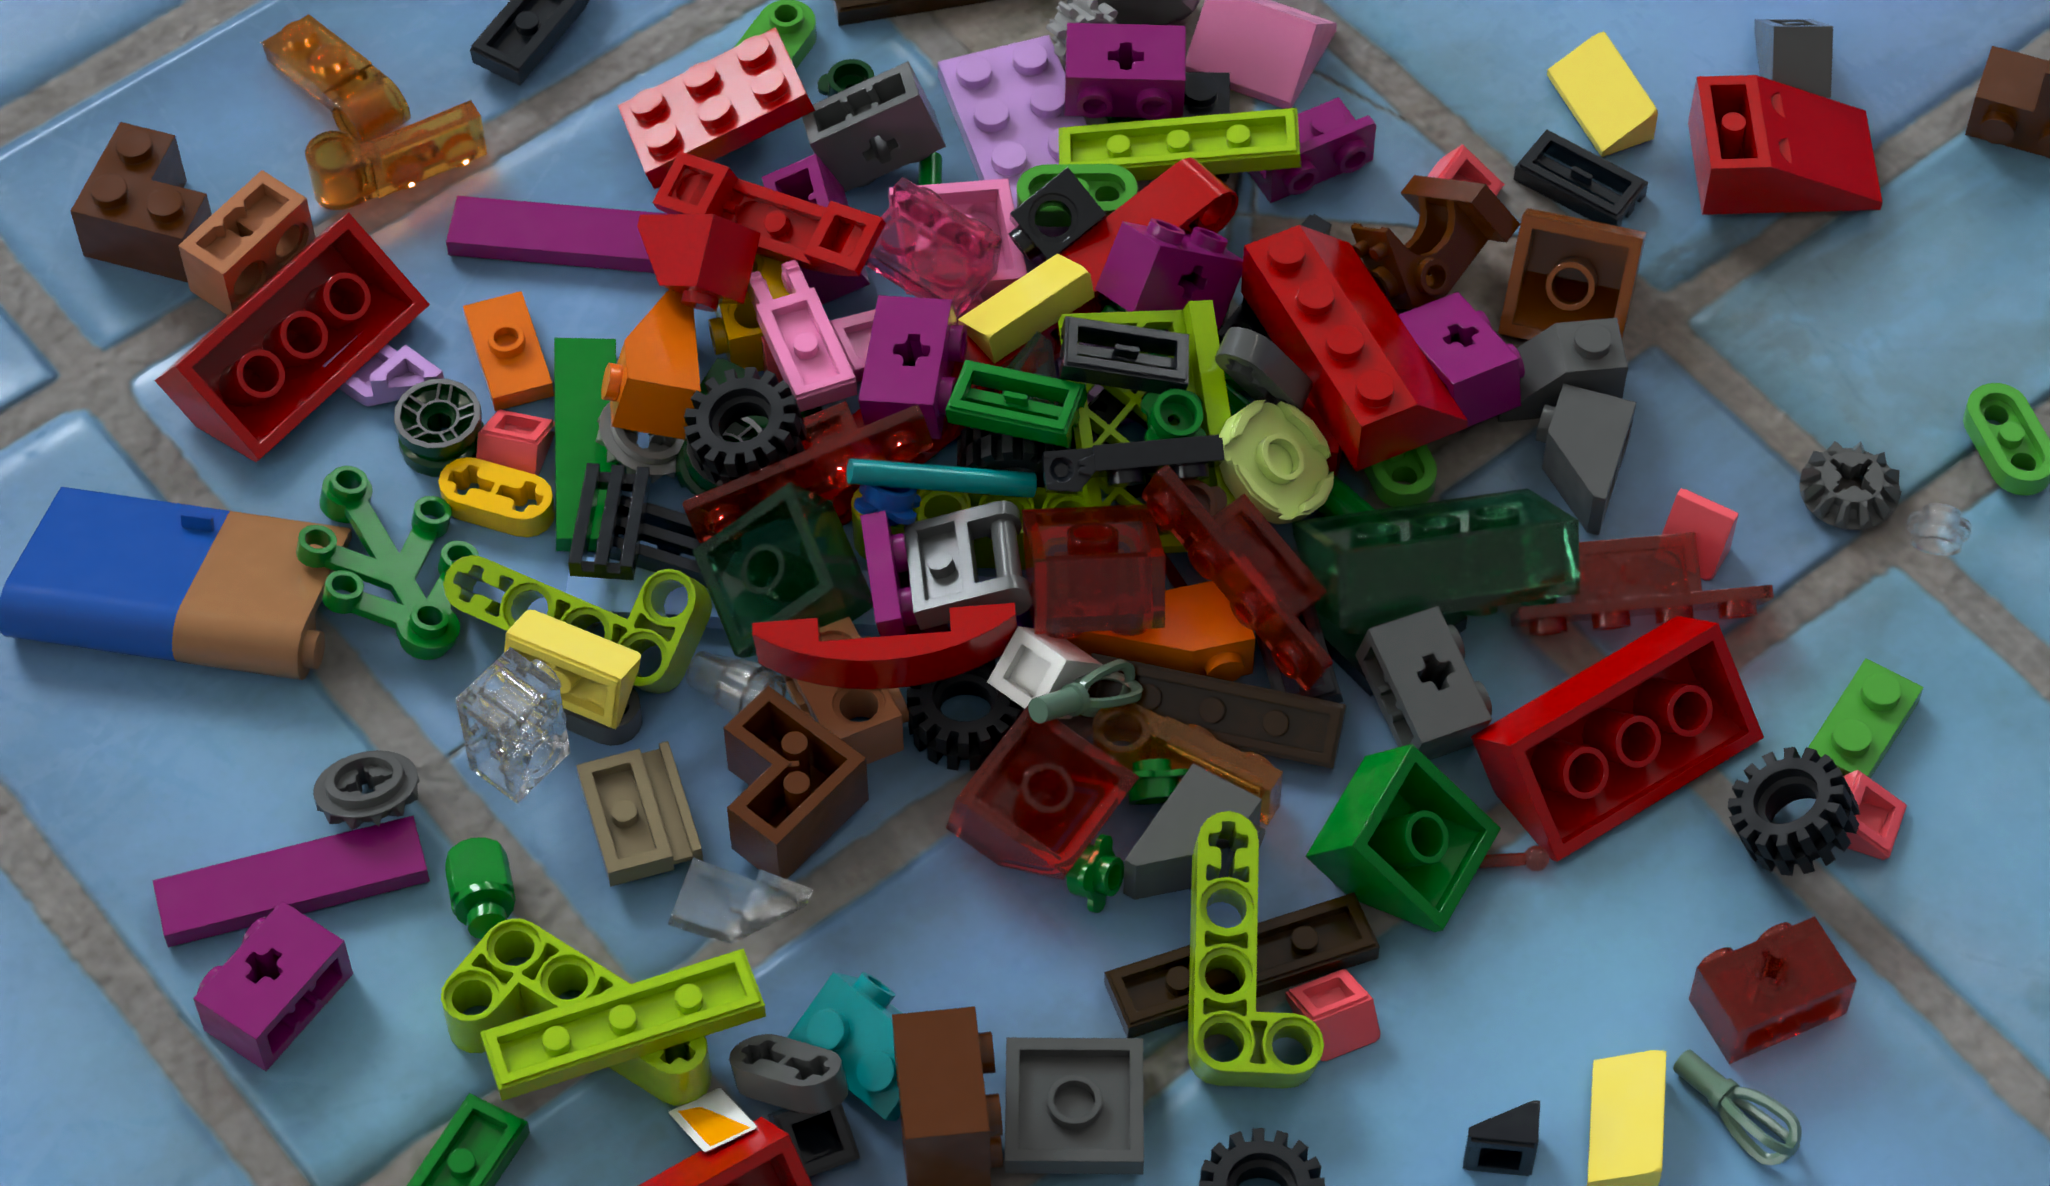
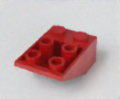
(1778, 149)

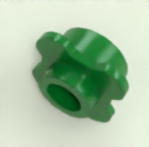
(1172, 403)
(1155, 781)
(1097, 874)

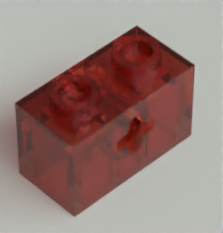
(1771, 988)

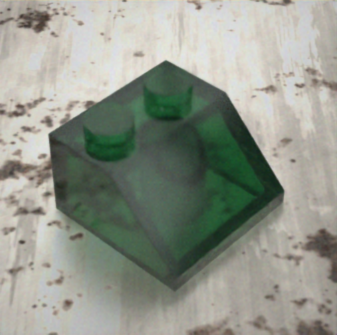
(781, 565)

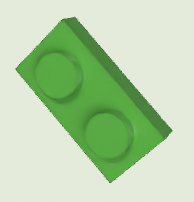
(1867, 718)

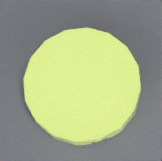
(1276, 460)

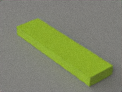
(1216, 141)
(623, 1024)

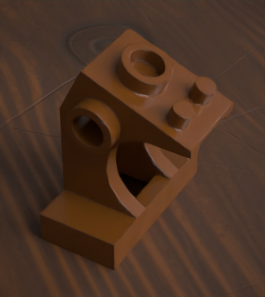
(1451, 231)

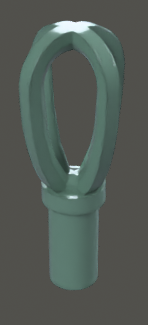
(1075, 700)
(1727, 1096)

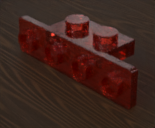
(819, 468)
(1250, 567)
(1639, 579)

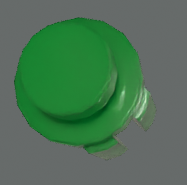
(479, 884)

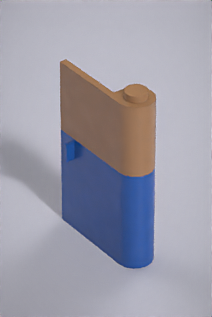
(169, 584)

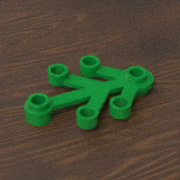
(422, 624)

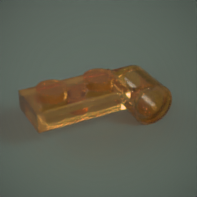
(338, 77)
(352, 173)
(1185, 744)

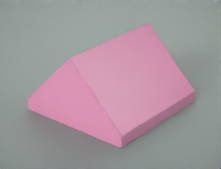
(1261, 45)

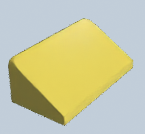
(1604, 96)
(1028, 306)
(592, 670)
(1627, 1120)

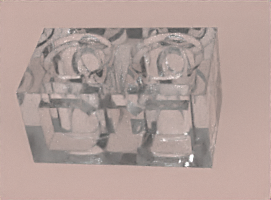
(514, 724)

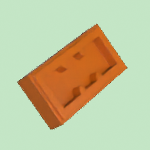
(508, 351)

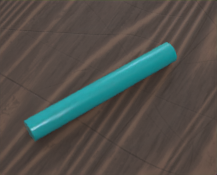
(941, 478)

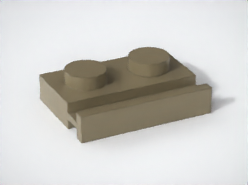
(639, 813)

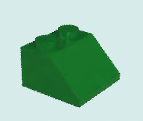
(1404, 838)

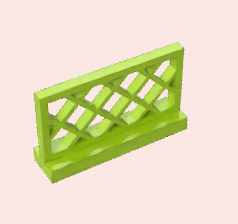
(1205, 380)

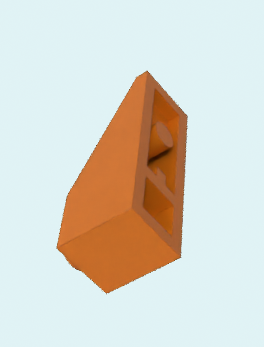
(655, 371)
(1197, 637)

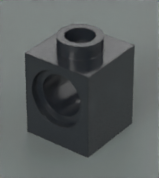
(1065, 193)

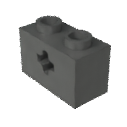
(874, 127)
(1441, 708)

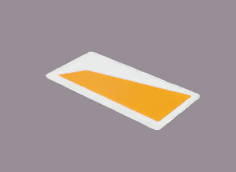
(712, 1120)

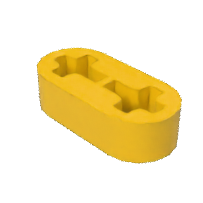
(498, 494)

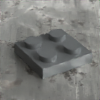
(1074, 1106)

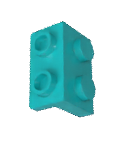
(856, 1023)

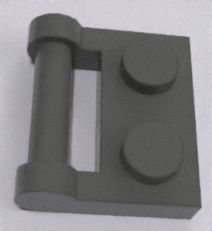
(945, 563)

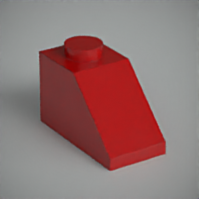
(700, 257)

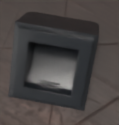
(819, 1138)
(1505, 1142)

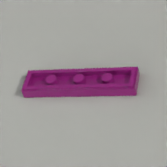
(547, 234)
(301, 875)

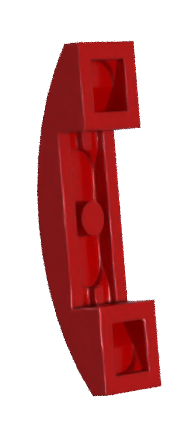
(816, 236)
(886, 661)

